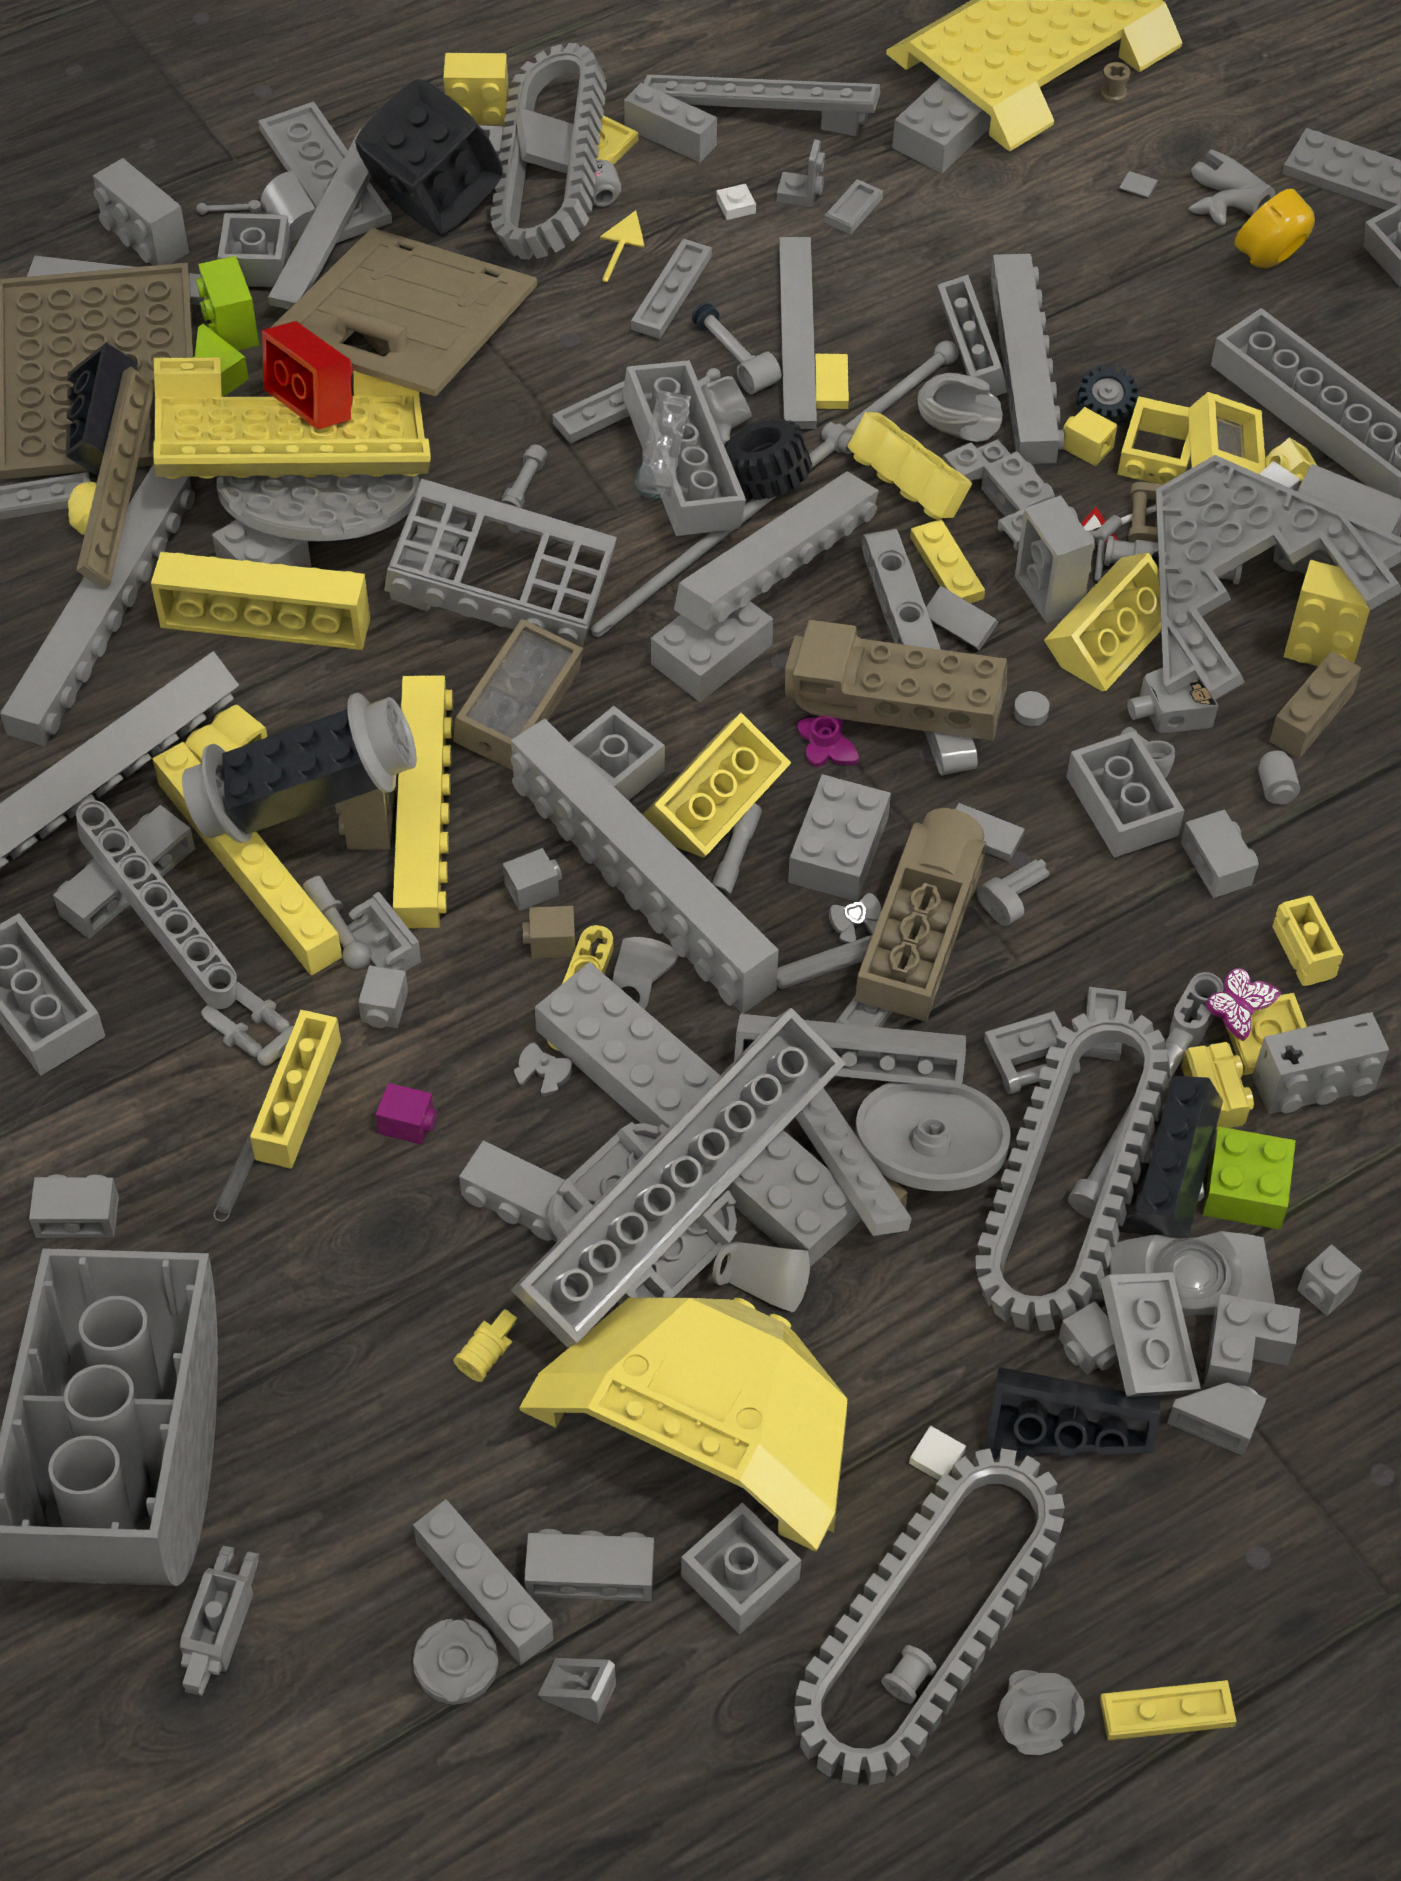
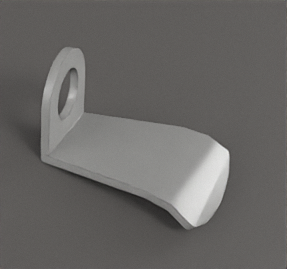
(642, 963)
(765, 1272)

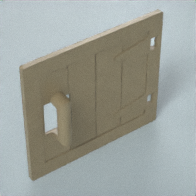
(422, 301)

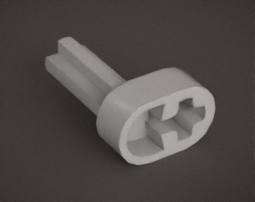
(1001, 896)

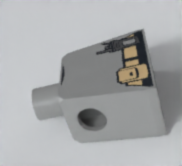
(1182, 711)

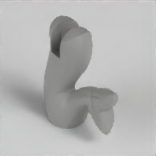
(1237, 185)

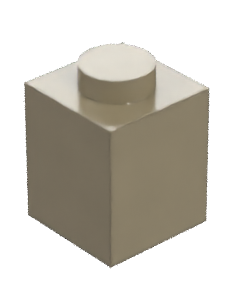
(550, 931)

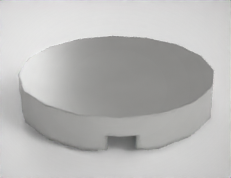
(455, 1661)

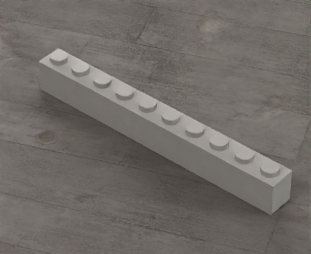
(95, 613)

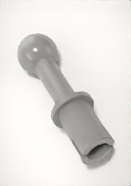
(355, 953)

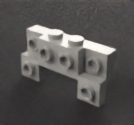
(1006, 481)

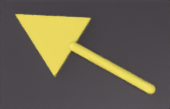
(624, 232)

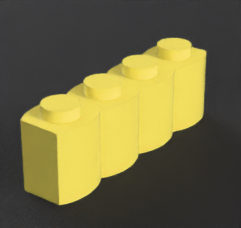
(909, 465)

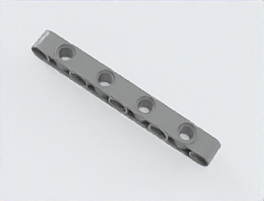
(911, 626)

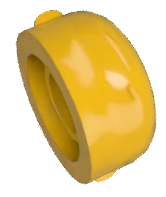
(1276, 230)

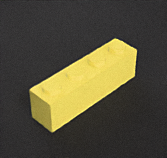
(295, 1089)

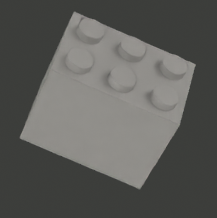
(1347, 496)

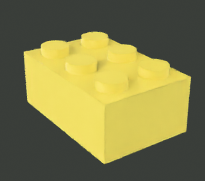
(1326, 617)

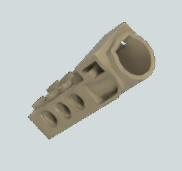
(894, 683)
(922, 914)

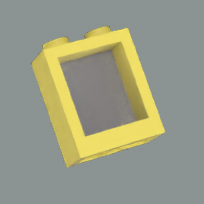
(1226, 430)

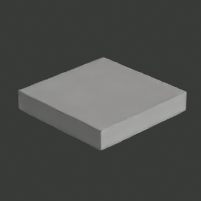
(544, 140)

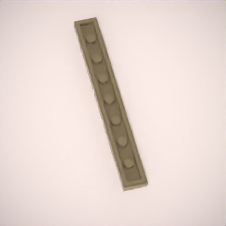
(116, 478)

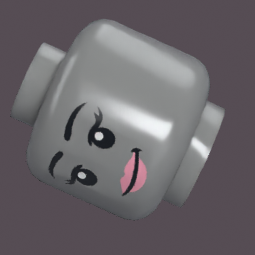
(607, 184)

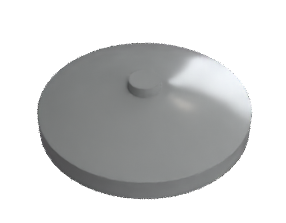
(933, 1135)

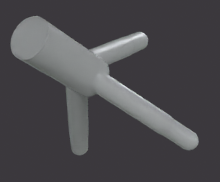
(1100, 536)

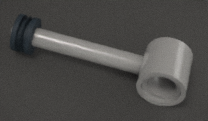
(754, 371)

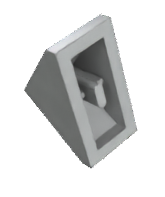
(580, 1686)

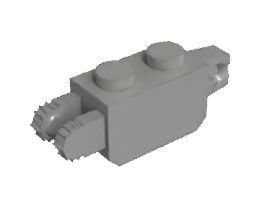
(216, 1619)

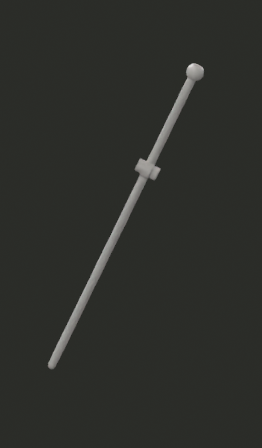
(836, 439)

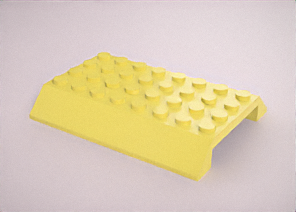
(1010, 48)
(262, 437)

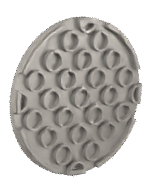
(318, 505)

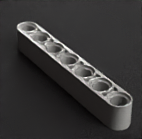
(160, 918)

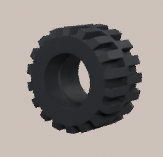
(769, 458)

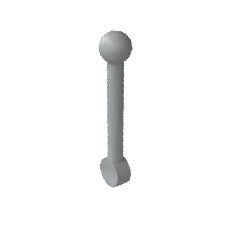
(254, 206)

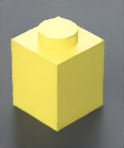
(1089, 436)

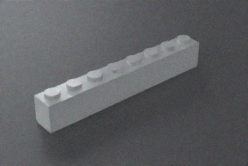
(1025, 358)
(775, 550)

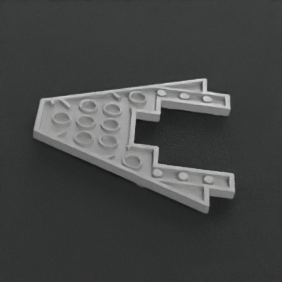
(1223, 518)

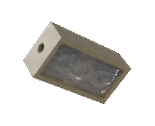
(517, 691)

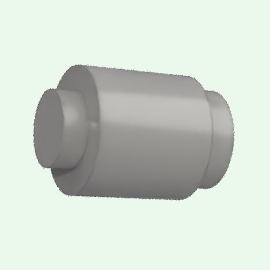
(1278, 777)

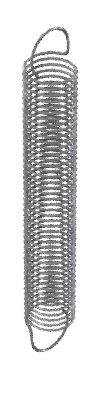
(237, 1182)

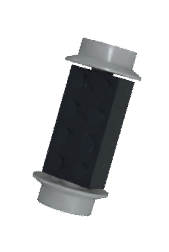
(299, 769)

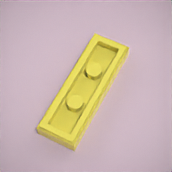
(1167, 1710)

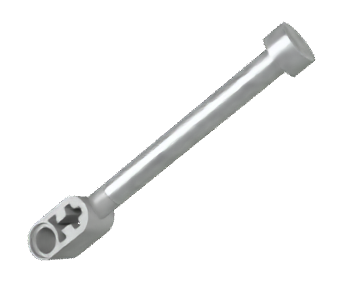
(1181, 1037)

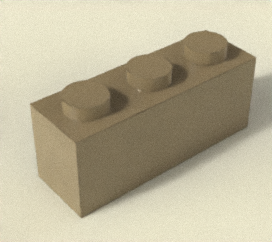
(1315, 704)

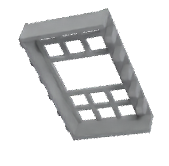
(485, 604)

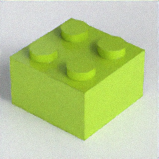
(227, 302)
(1249, 1178)

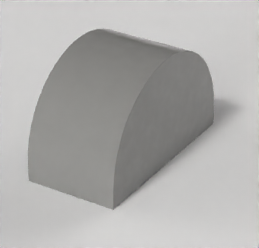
(110, 1420)

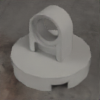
(1039, 1711)

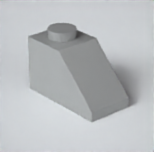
(1220, 1415)

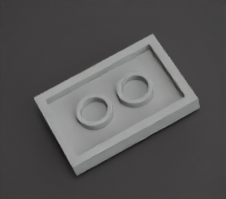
(1150, 1334)

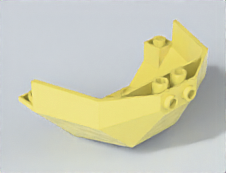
(717, 1392)

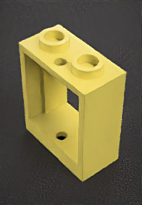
(1160, 419)

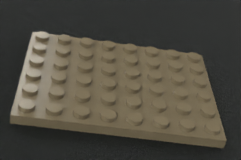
(57, 324)

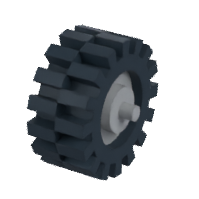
(1108, 393)

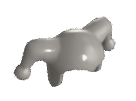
(724, 401)

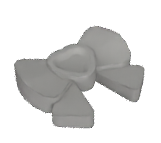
(846, 917)
(554, 1070)

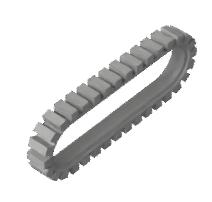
(581, 160)
(1031, 1148)
(883, 1588)

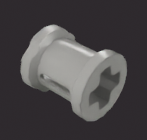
(909, 1674)

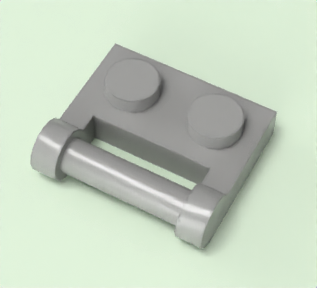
(1020, 1044)

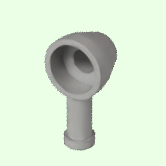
(1160, 751)

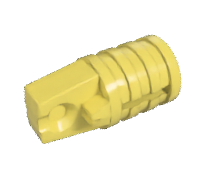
(485, 1347)

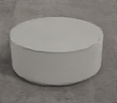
(1031, 708)

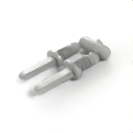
(238, 1034)

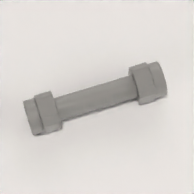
(533, 461)

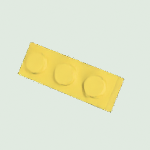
(947, 561)

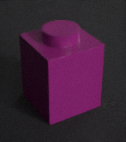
(406, 1114)

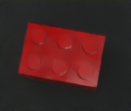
(307, 374)

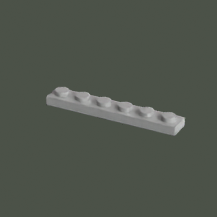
(852, 1166)

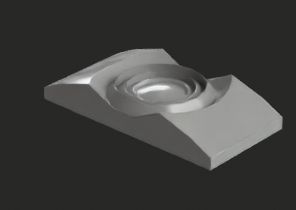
(1201, 1266)

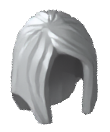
(960, 407)

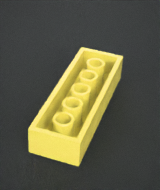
(261, 600)

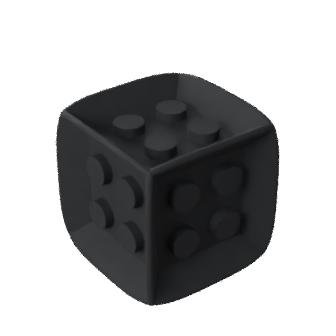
(429, 156)

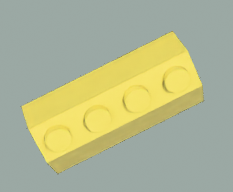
(1110, 623)
(717, 788)

